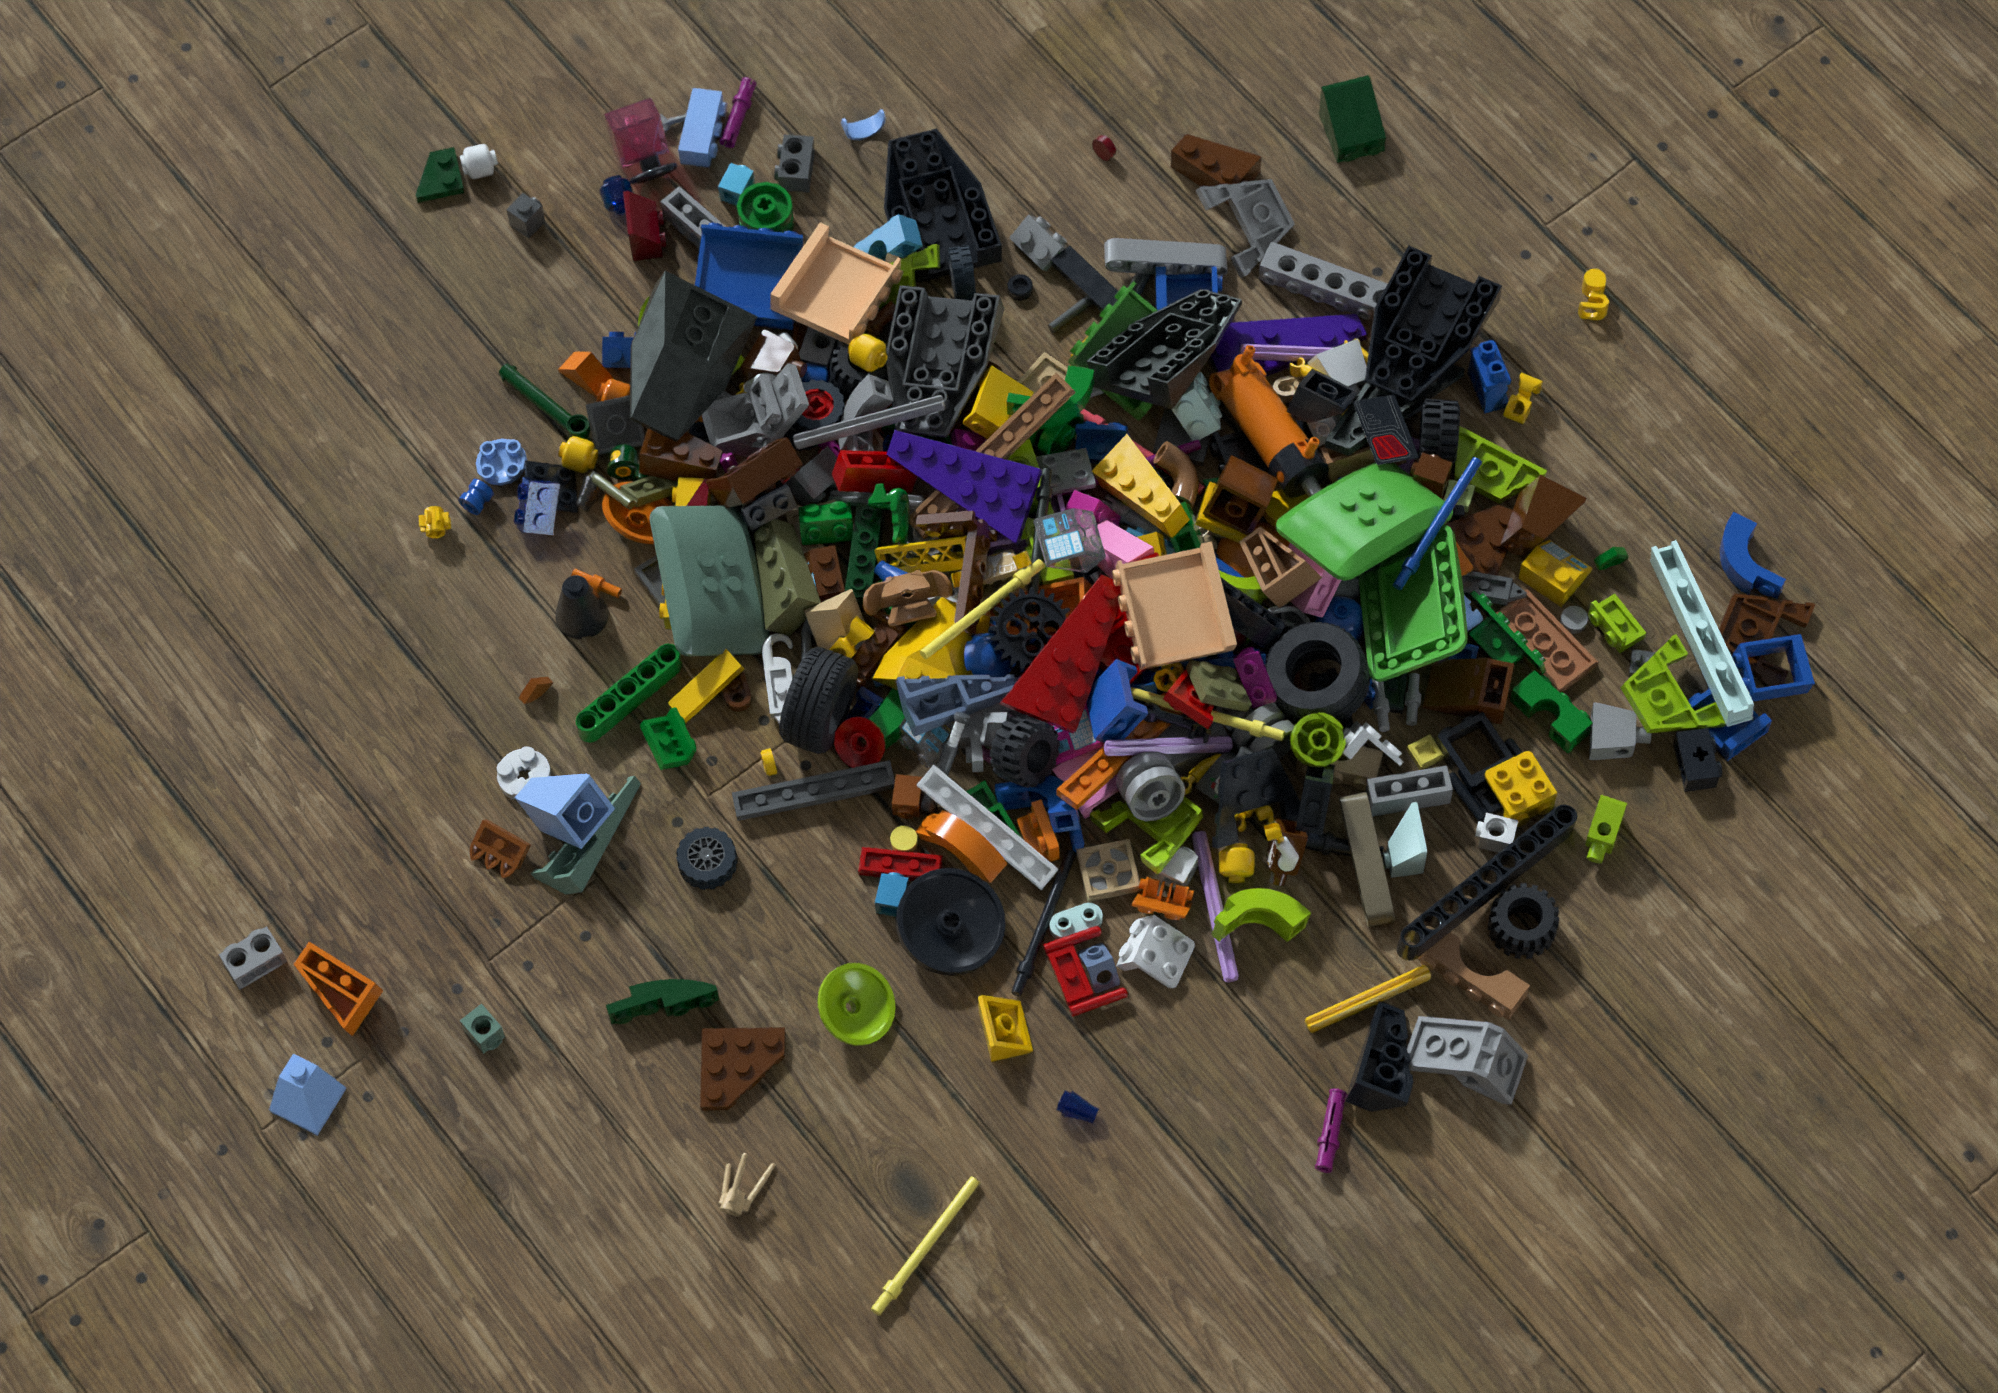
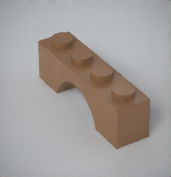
(1499, 992)

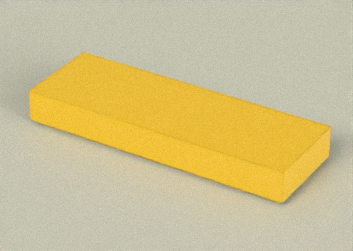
(706, 685)

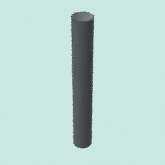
(1069, 315)

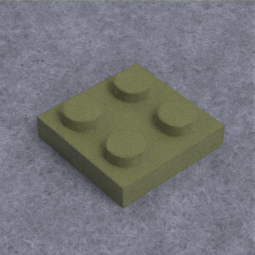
(1218, 685)

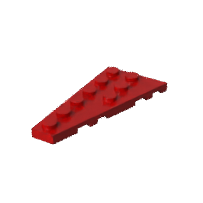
(1064, 670)

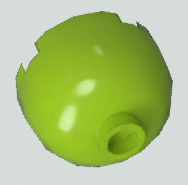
(1317, 740)

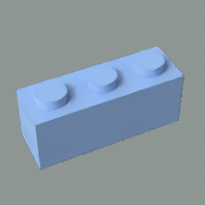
(702, 127)

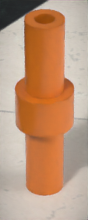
(599, 583)

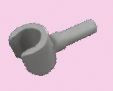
(667, 123)

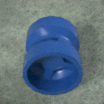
(476, 496)

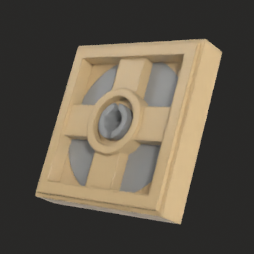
(1108, 870)

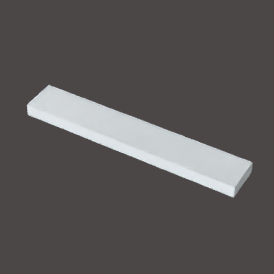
(1006, 841)

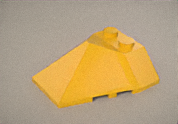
(905, 655)

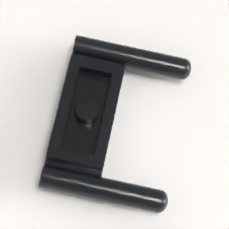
(1483, 800)

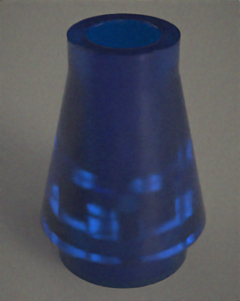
(1076, 1107)

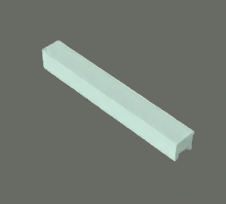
(1702, 634)

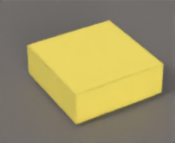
(1425, 752)

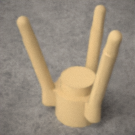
(734, 1201)

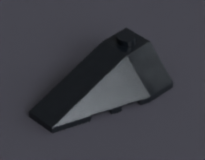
(1383, 1069)

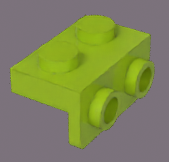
(1616, 623)

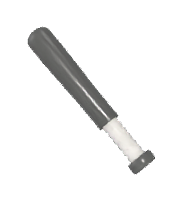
(947, 756)

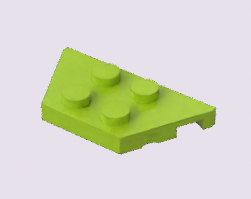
(1501, 471)

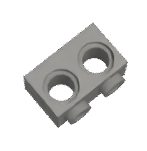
(256, 963)

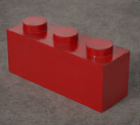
(864, 469)

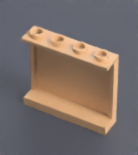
(834, 287)
(1174, 607)

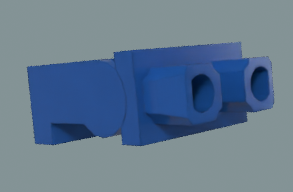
(1489, 376)

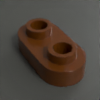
(737, 688)

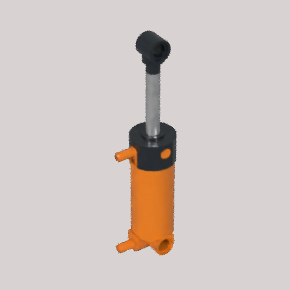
(1270, 428)

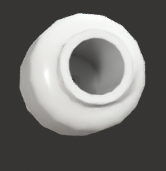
(478, 161)

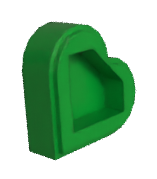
(1611, 557)

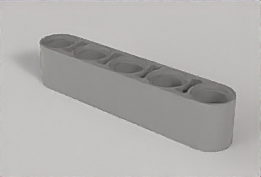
(1177, 257)

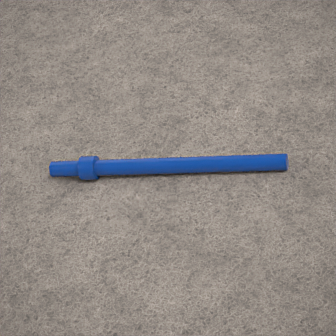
(1411, 563)

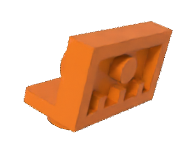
(1038, 832)

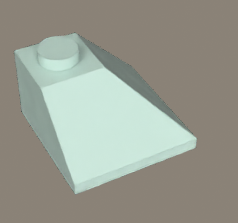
(1407, 846)

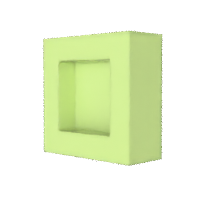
(1466, 497)

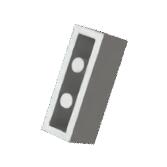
(1398, 791)

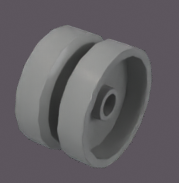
(1273, 717)
(1150, 786)

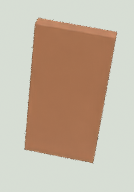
(1564, 656)

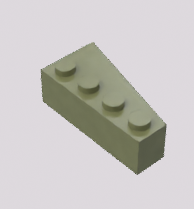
(783, 577)

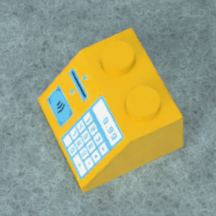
(1553, 572)

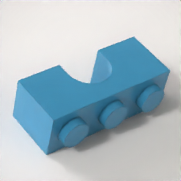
(896, 237)

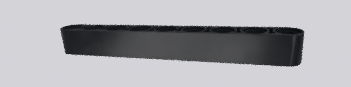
(1480, 890)

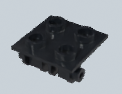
(556, 473)

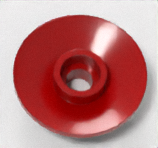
(851, 749)

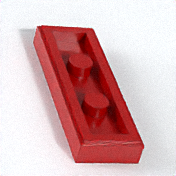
(909, 864)

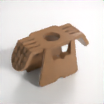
(907, 608)

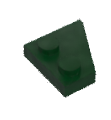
(440, 176)

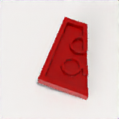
(1184, 698)

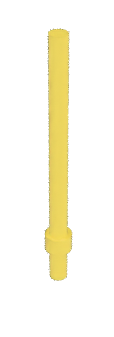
(1019, 579)
(1256, 728)
(893, 1287)

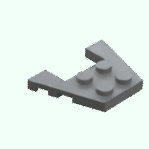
(1257, 211)

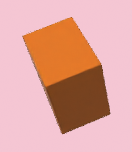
(585, 371)

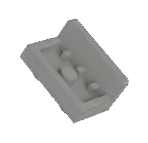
(1038, 241)

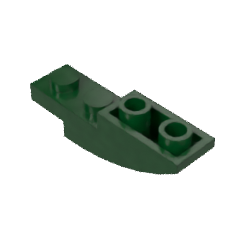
(673, 995)

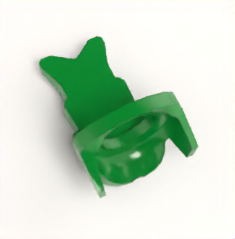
(898, 503)

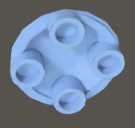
(501, 461)

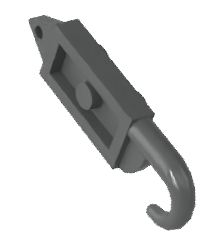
(1497, 588)

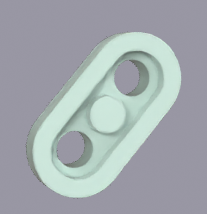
(1075, 920)

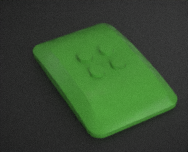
(1361, 519)
(1422, 619)

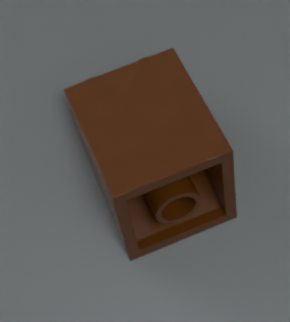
(1240, 496)
(1538, 513)

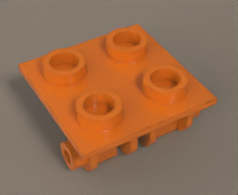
(1172, 908)

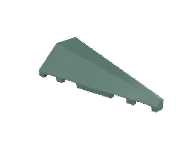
(571, 866)

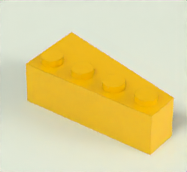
(1136, 483)

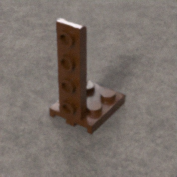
(974, 563)

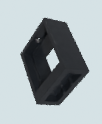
(1469, 724)

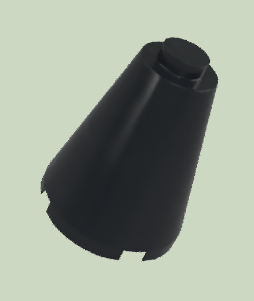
(580, 609)

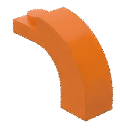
(964, 842)

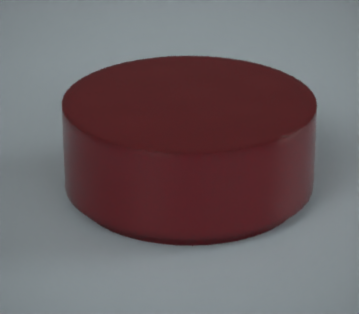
(1104, 147)

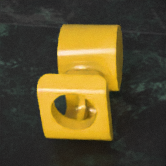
(1593, 287)
(1519, 405)
(858, 632)

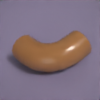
(1181, 471)

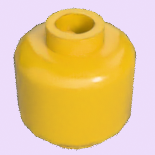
(867, 352)
(578, 454)
(1237, 862)

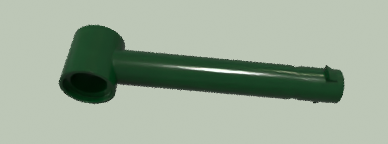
(546, 404)

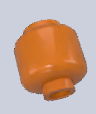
(613, 389)

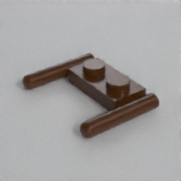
(873, 649)

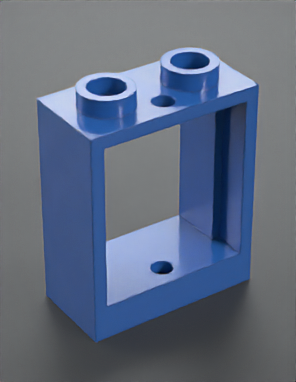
(1797, 661)

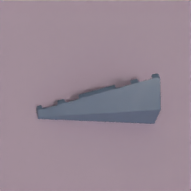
(935, 701)

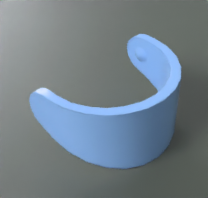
(865, 128)

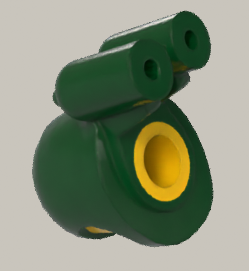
(624, 463)

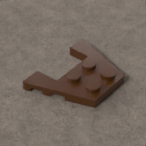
(1755, 619)

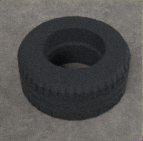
(1312, 643)
(818, 700)

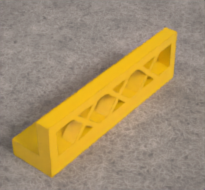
(943, 562)

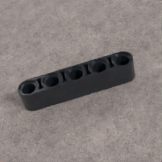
(1251, 617)

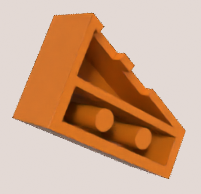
(338, 986)

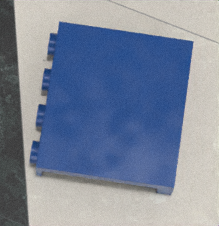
(746, 267)

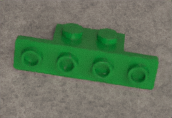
(1499, 640)

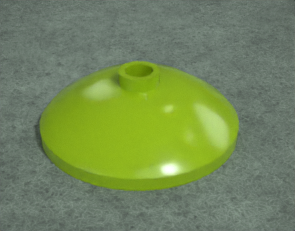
(870, 1003)

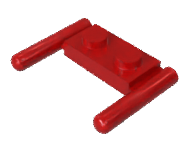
(1071, 974)

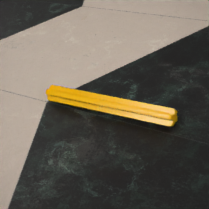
(1367, 998)

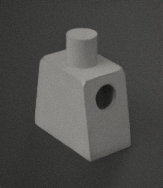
(1614, 733)

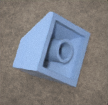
(305, 1095)

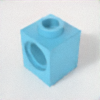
(735, 182)

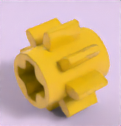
(434, 522)

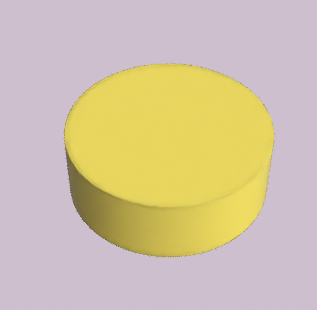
(904, 839)

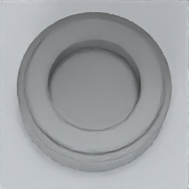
(1574, 619)

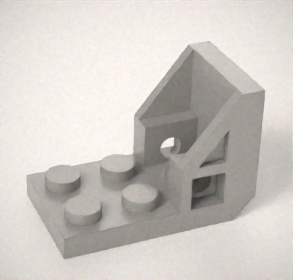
(734, 424)
(1472, 1051)

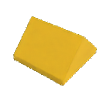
(1004, 1027)

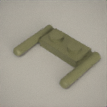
(637, 492)

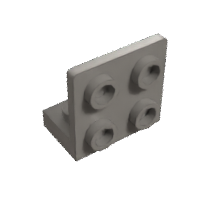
(1069, 470)

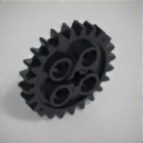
(1014, 646)

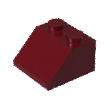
(643, 227)

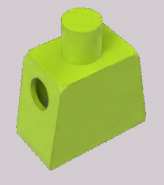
(1605, 821)

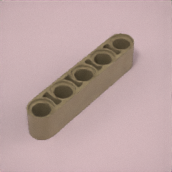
(1367, 859)

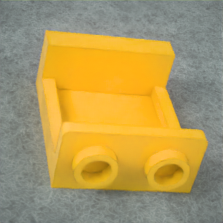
(991, 402)

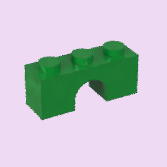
(1538, 694)

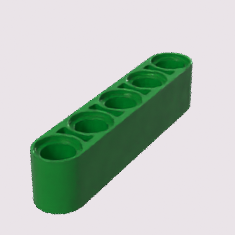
(625, 704)

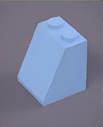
(566, 806)

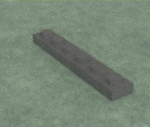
(813, 790)

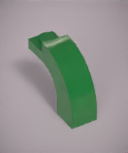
(1080, 380)

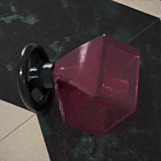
(639, 139)

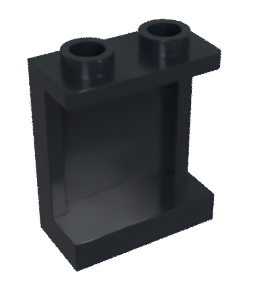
(768, 506)
(1315, 799)

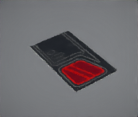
(1385, 429)

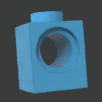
(890, 892)

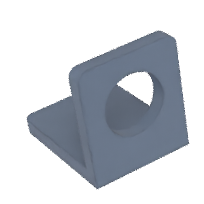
(1096, 960)

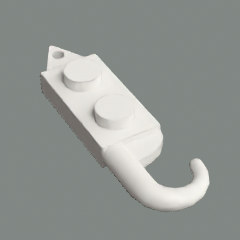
(777, 674)

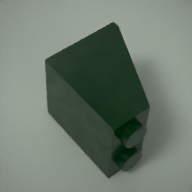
(1352, 119)

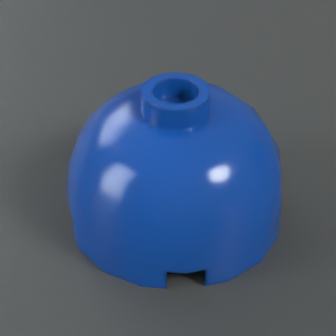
(1346, 614)
(980, 657)

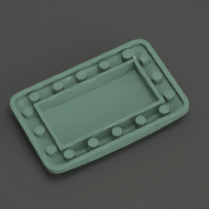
(709, 580)

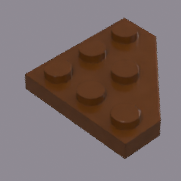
(1481, 537)
(736, 1061)

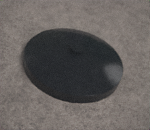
(950, 921)

